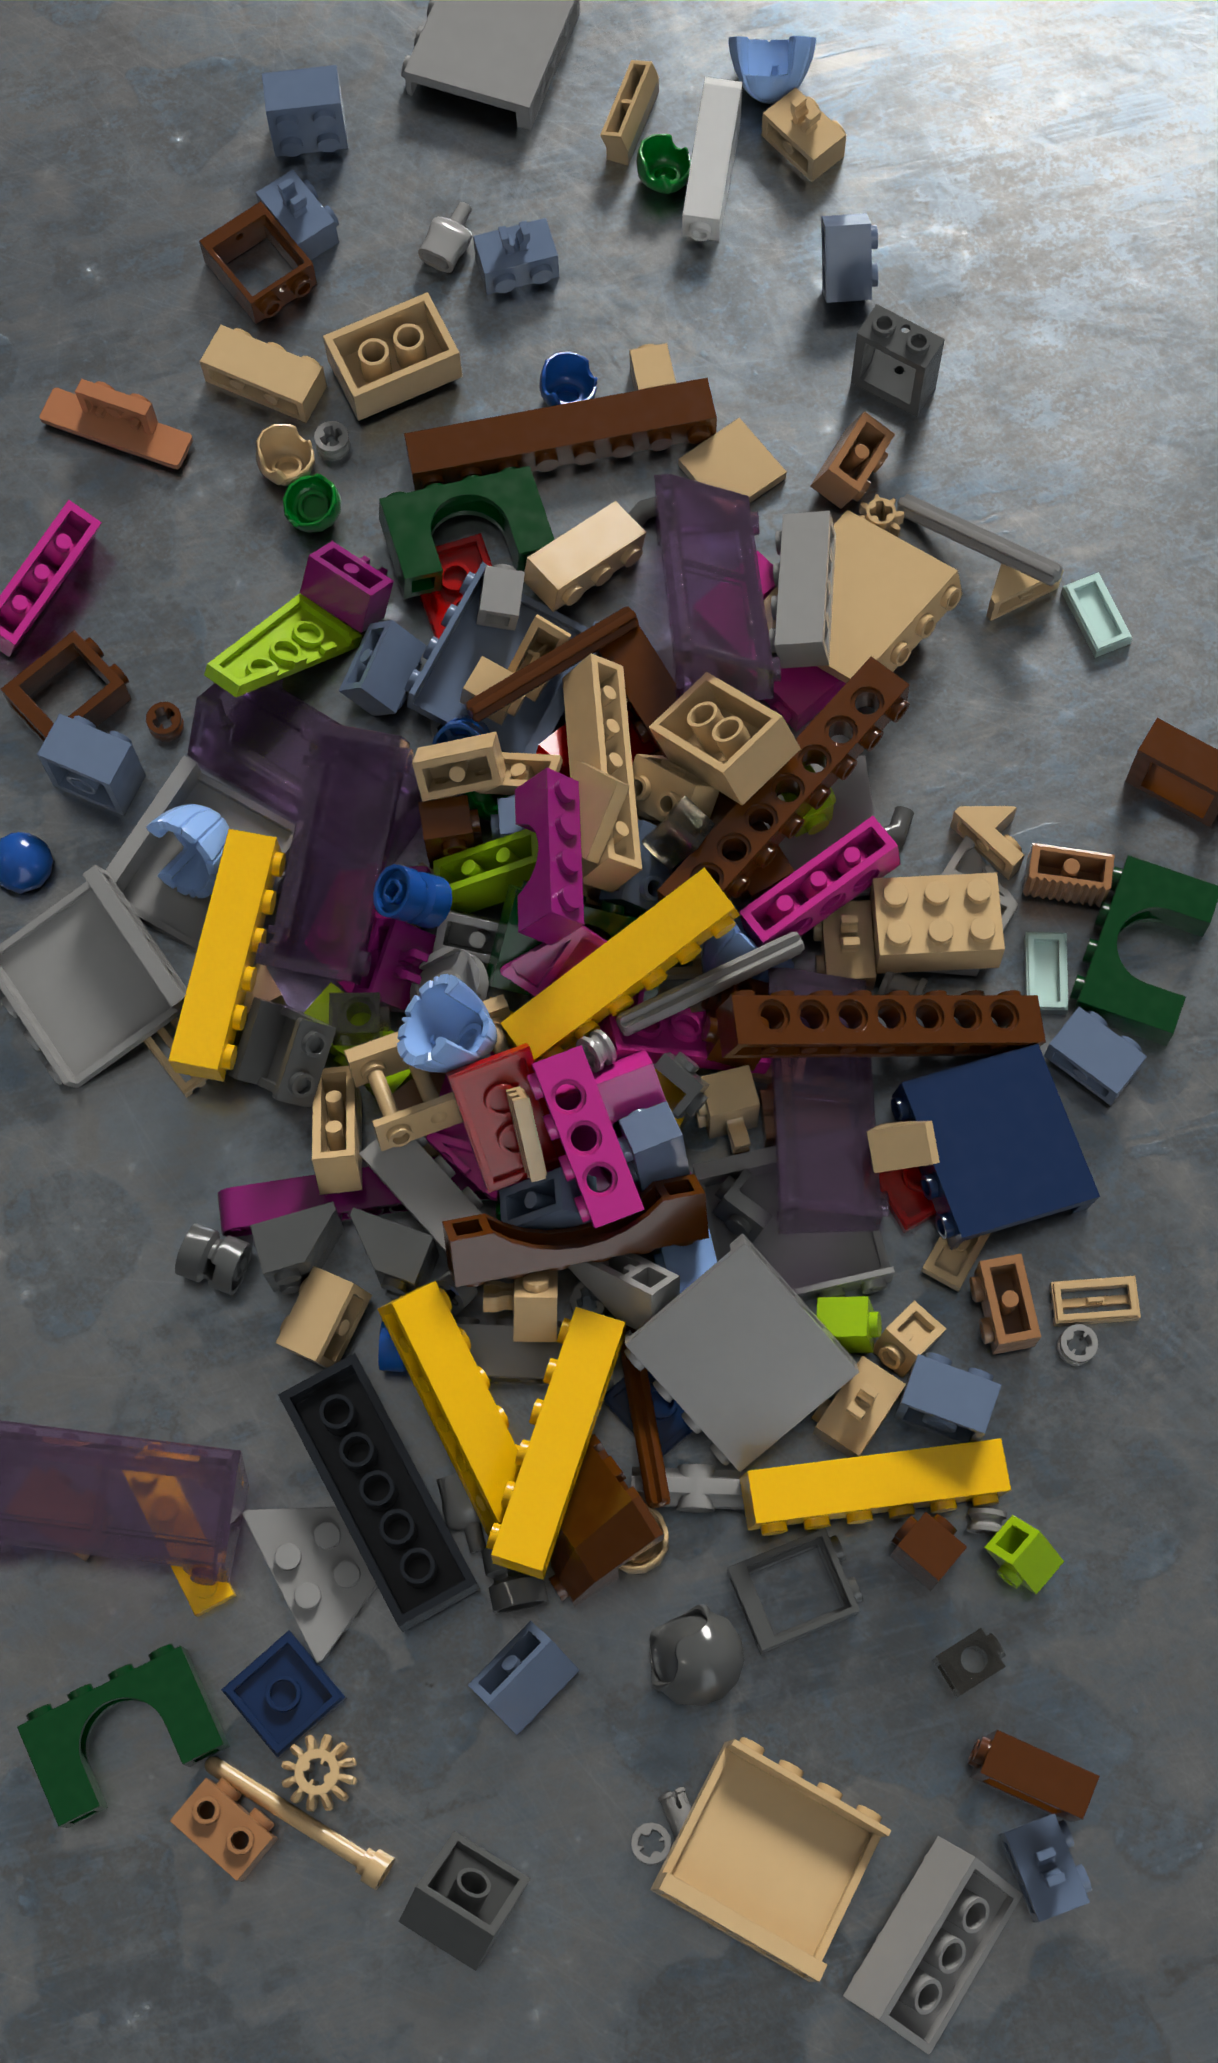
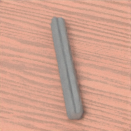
(980, 540)
(709, 983)

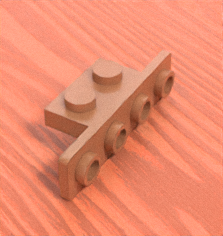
(116, 421)

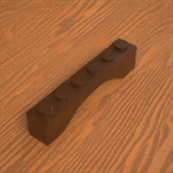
(490, 1249)

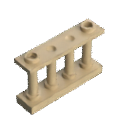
(380, 1059)

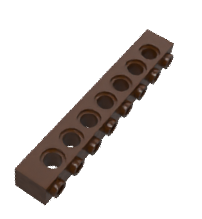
(871, 687)
(746, 1036)

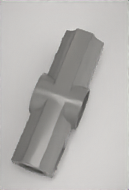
(698, 1488)

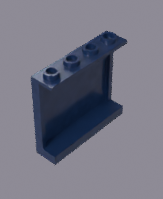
(999, 1144)

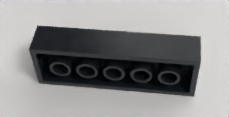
(378, 1492)

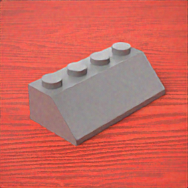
(933, 1944)

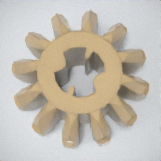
(306, 1765)

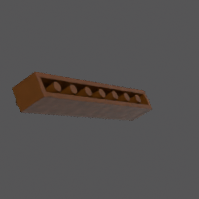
(564, 433)
(648, 695)

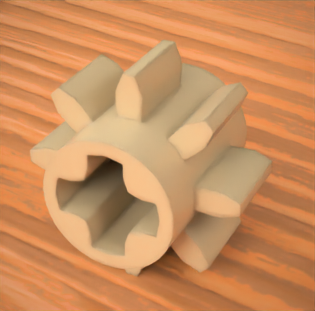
(885, 511)

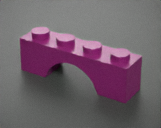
(553, 897)

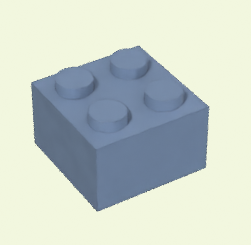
(305, 110)
(92, 763)
(948, 1398)

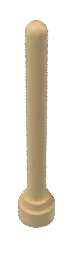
(369, 1864)

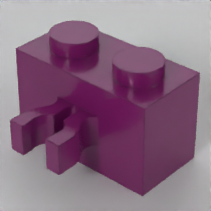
(347, 586)
(395, 962)

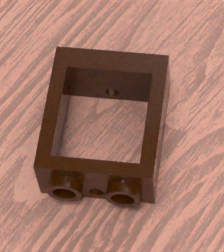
(241, 235)
(95, 710)
(1178, 771)
(1033, 1775)

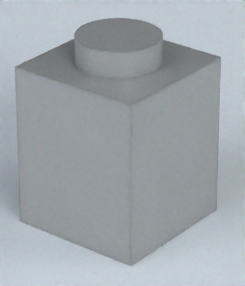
(500, 597)

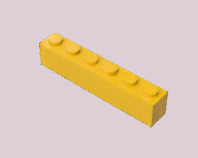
(227, 955)
(623, 967)
(455, 1396)
(558, 1442)
(874, 1485)

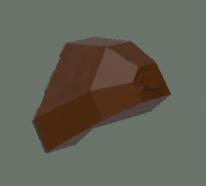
(600, 1529)

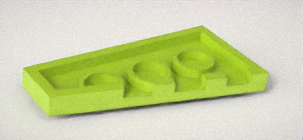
(282, 645)

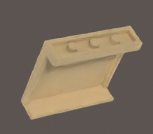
(882, 597)
(770, 1857)

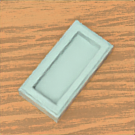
(1096, 615)
(1047, 970)

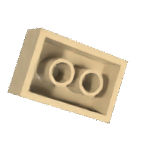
(393, 356)
(725, 738)
(937, 923)

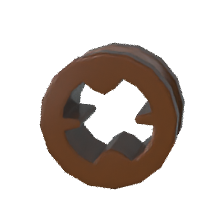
(159, 710)

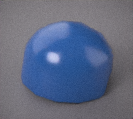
(566, 379)
(24, 862)

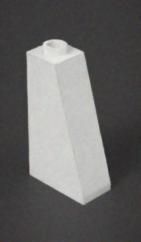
(712, 159)

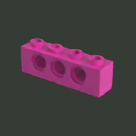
(44, 573)
(822, 884)
(621, 1196)

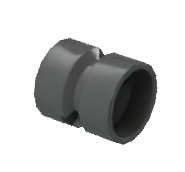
(214, 1259)
(512, 1592)

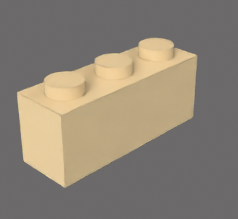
(263, 373)
(584, 556)
(337, 1132)

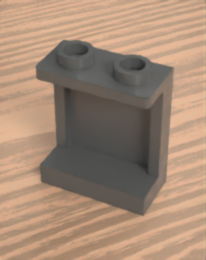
(283, 1051)

